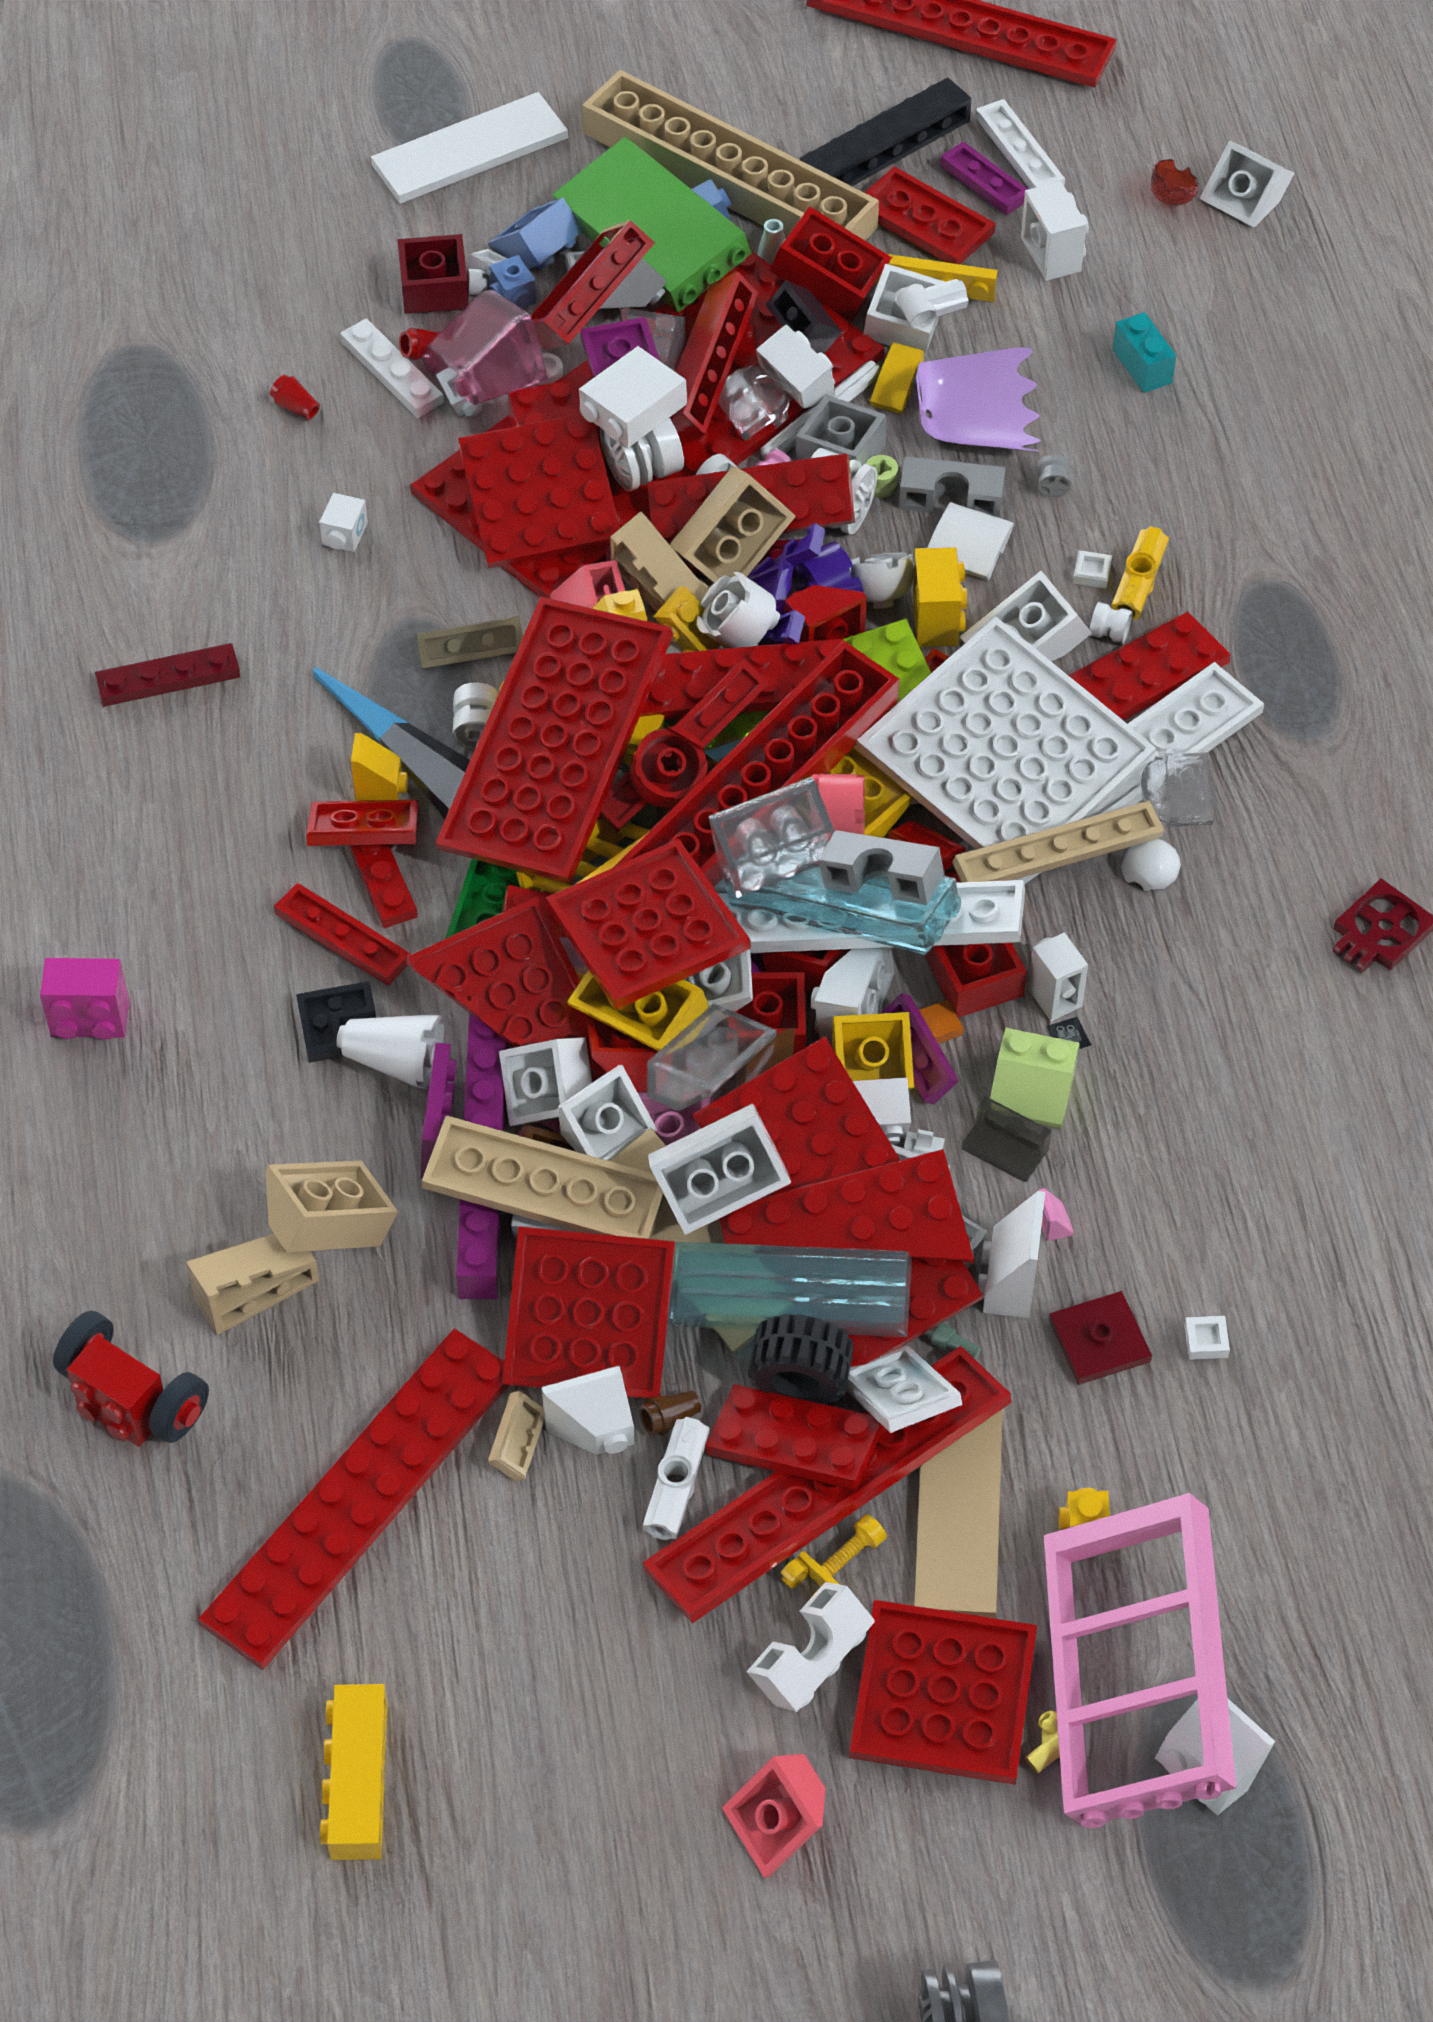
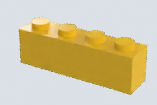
(356, 1772)

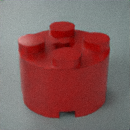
(654, 751)

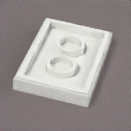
(901, 1389)

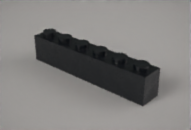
(893, 133)

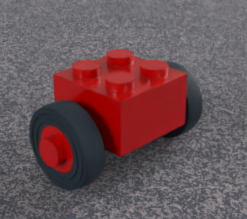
(122, 1389)

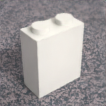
(632, 396)

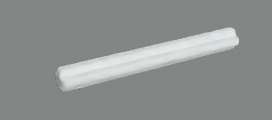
(845, 391)

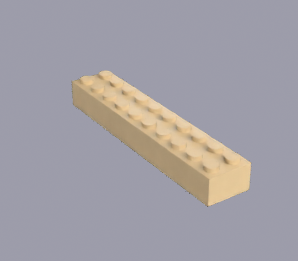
(699, 147)

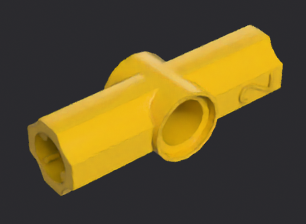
(1141, 571)

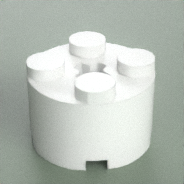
(737, 612)

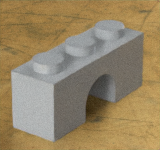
(928, 479)
(855, 858)

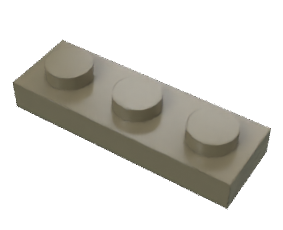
(469, 642)

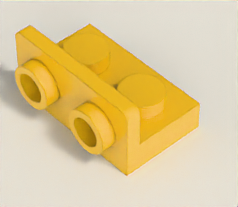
(681, 615)

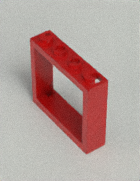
(589, 284)

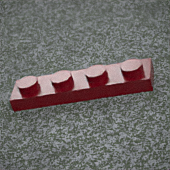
(167, 674)

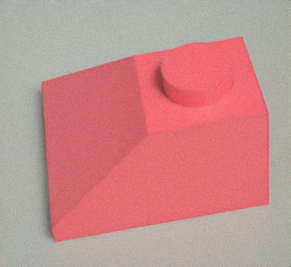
(777, 1810)

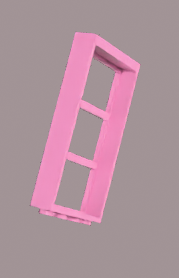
(1103, 1536)

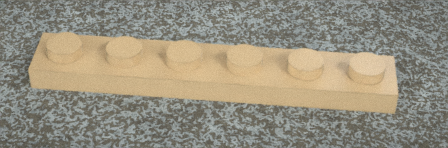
(1060, 845)

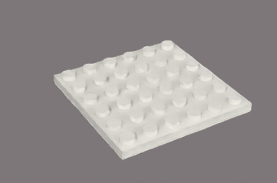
(1004, 742)

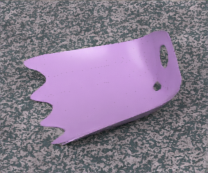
(982, 394)

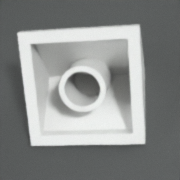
(604, 1116)

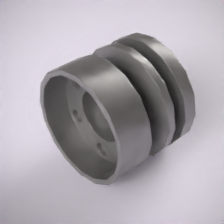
(977, 2000)

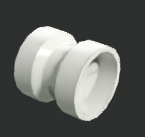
(1110, 622)

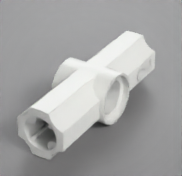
(671, 1498)

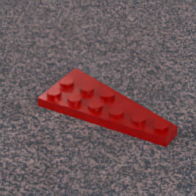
(883, 1208)

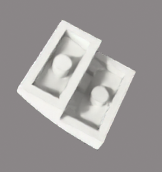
(977, 538)

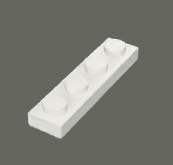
(1018, 145)
(391, 368)

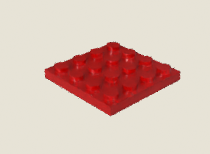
(539, 489)
(648, 923)
(587, 1308)
(943, 1692)

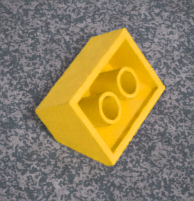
(650, 1019)

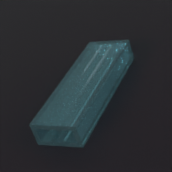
(864, 914)
(749, 1283)

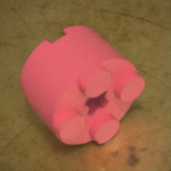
(843, 800)

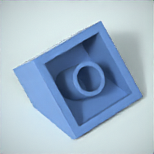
(539, 234)

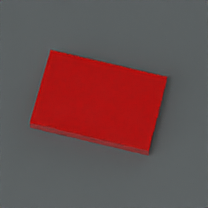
(362, 822)

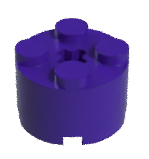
(828, 570)

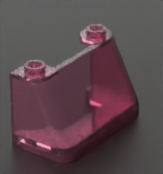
(490, 349)

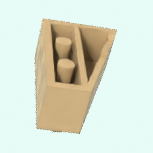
(651, 563)
(248, 1280)

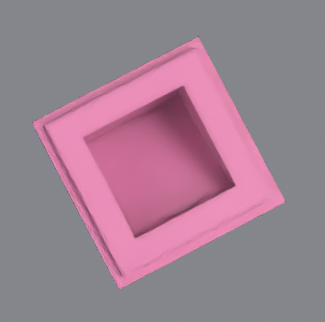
(1055, 1218)

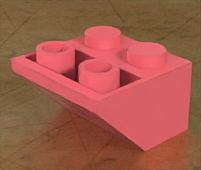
(590, 584)

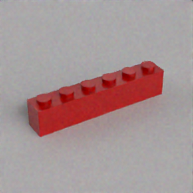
(712, 352)

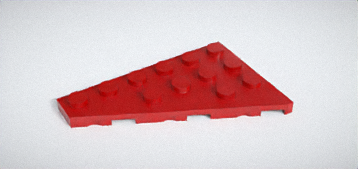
(510, 977)

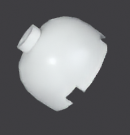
(884, 577)

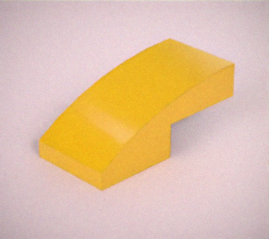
(896, 378)

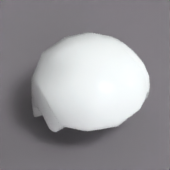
(1151, 864)

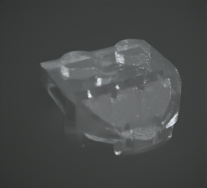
(753, 400)
(1179, 788)

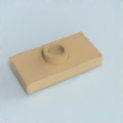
(517, 1436)

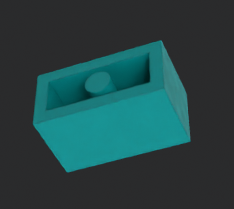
(1144, 352)

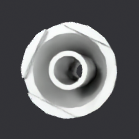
(394, 1045)

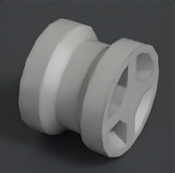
(1054, 476)

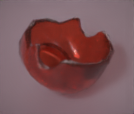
(1171, 184)

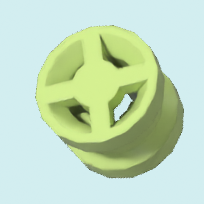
(886, 475)

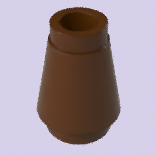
(661, 1412)

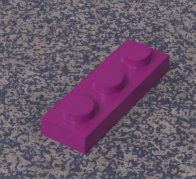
(984, 177)
(931, 1068)

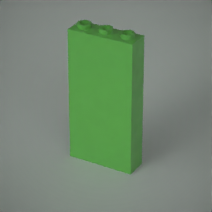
(690, 236)

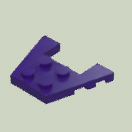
(776, 579)

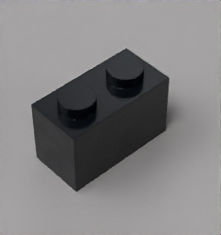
(804, 313)

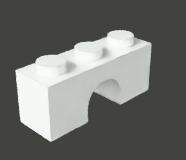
(836, 1627)

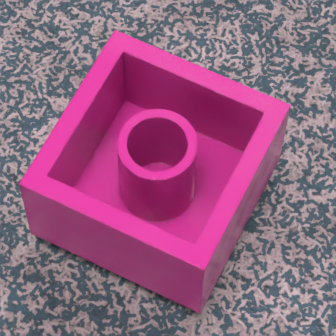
(84, 997)

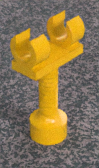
(867, 1533)

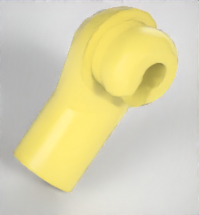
(1049, 1749)

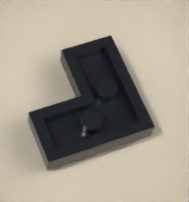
(328, 1009)

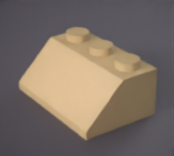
(732, 527)
(327, 1206)

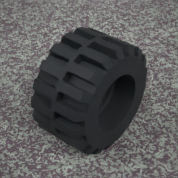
(801, 1358)

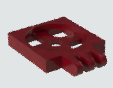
(1367, 945)

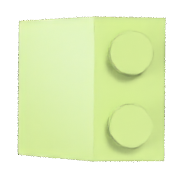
(1035, 1075)

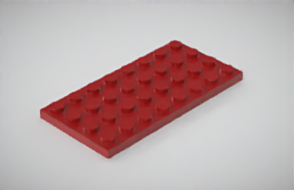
(554, 739)
(829, 1133)

